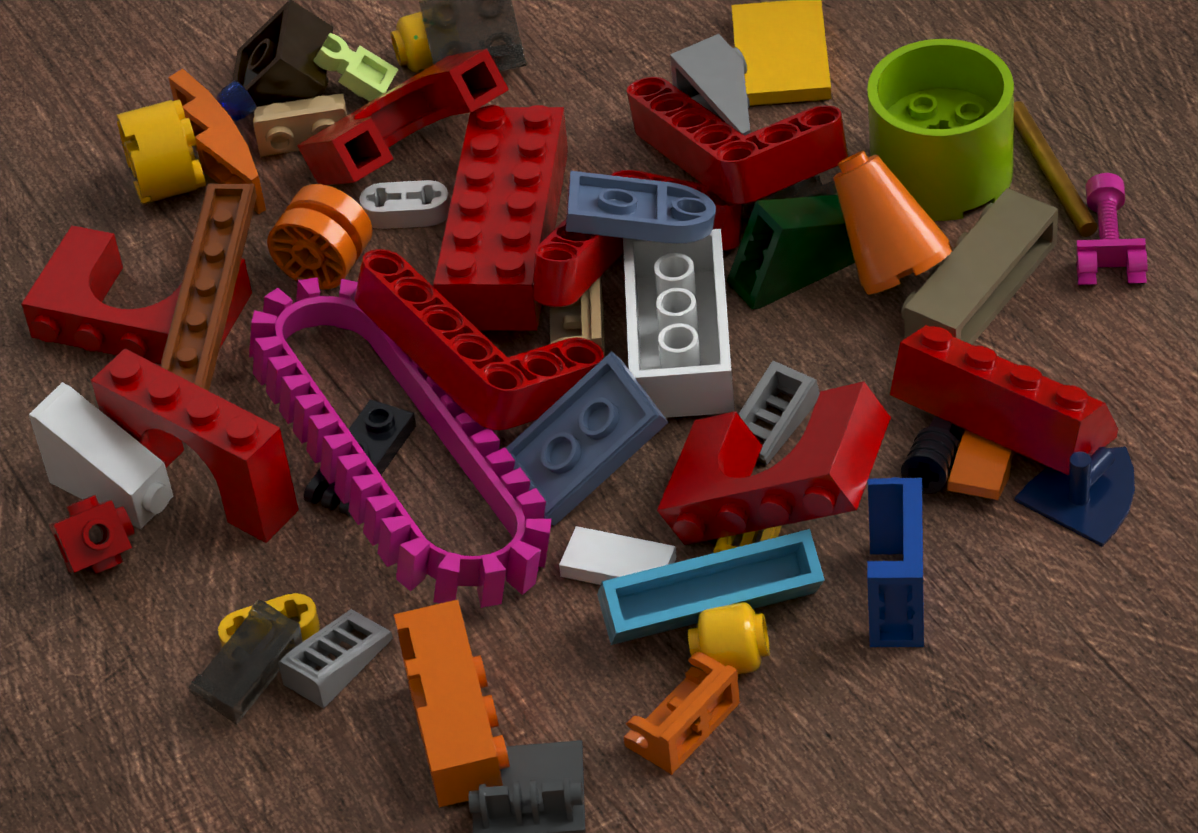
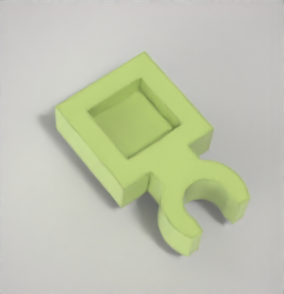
(360, 70)

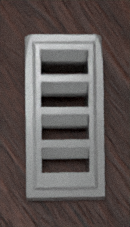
(788, 381)
(323, 686)

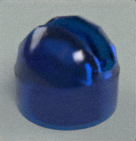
(236, 101)

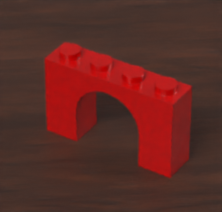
(362, 139)
(69, 295)
(234, 444)
(821, 477)

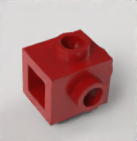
(73, 535)

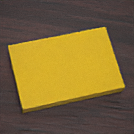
(783, 51)

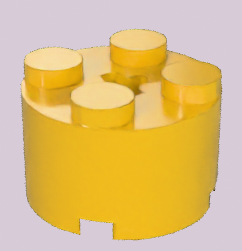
(160, 151)

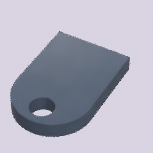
(637, 209)

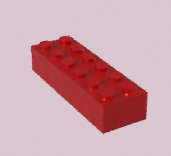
(501, 212)

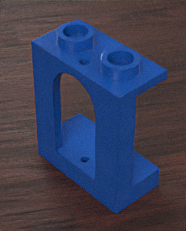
(896, 586)

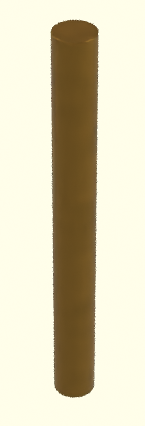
(1053, 171)

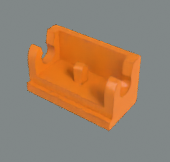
(686, 714)

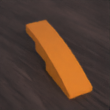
(218, 141)

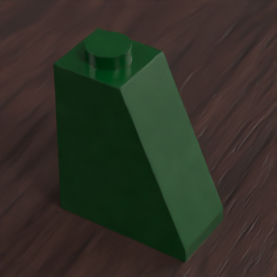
(789, 248)

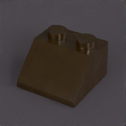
(279, 57)

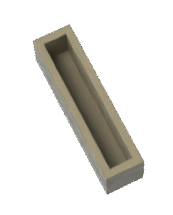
(984, 268)

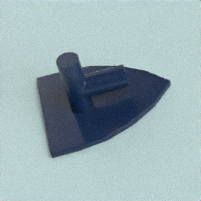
(1090, 498)

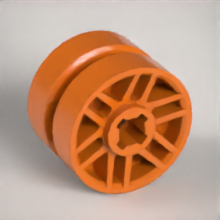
(320, 235)

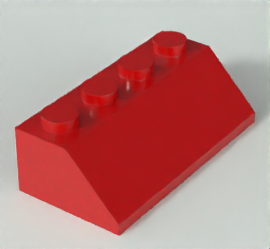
(999, 398)

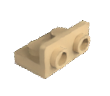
(287, 124)

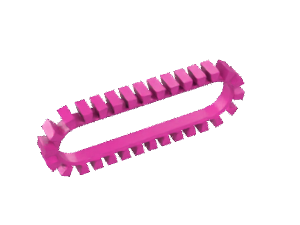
(359, 480)

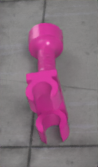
(1105, 196)

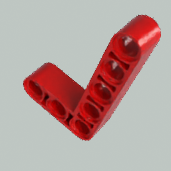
(724, 159)
(572, 261)
(460, 359)

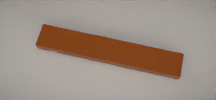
(209, 282)

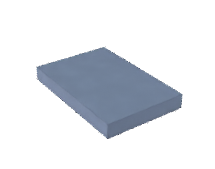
(586, 436)

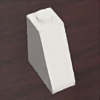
(97, 457)

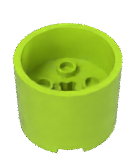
(944, 123)

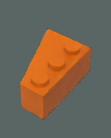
(449, 702)

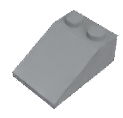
(714, 78)

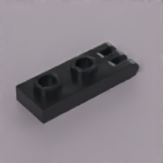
(381, 434)

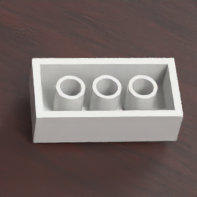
(679, 324)

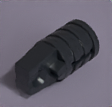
(932, 455)

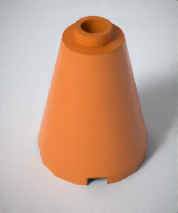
(885, 224)

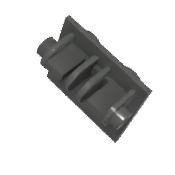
(538, 792)

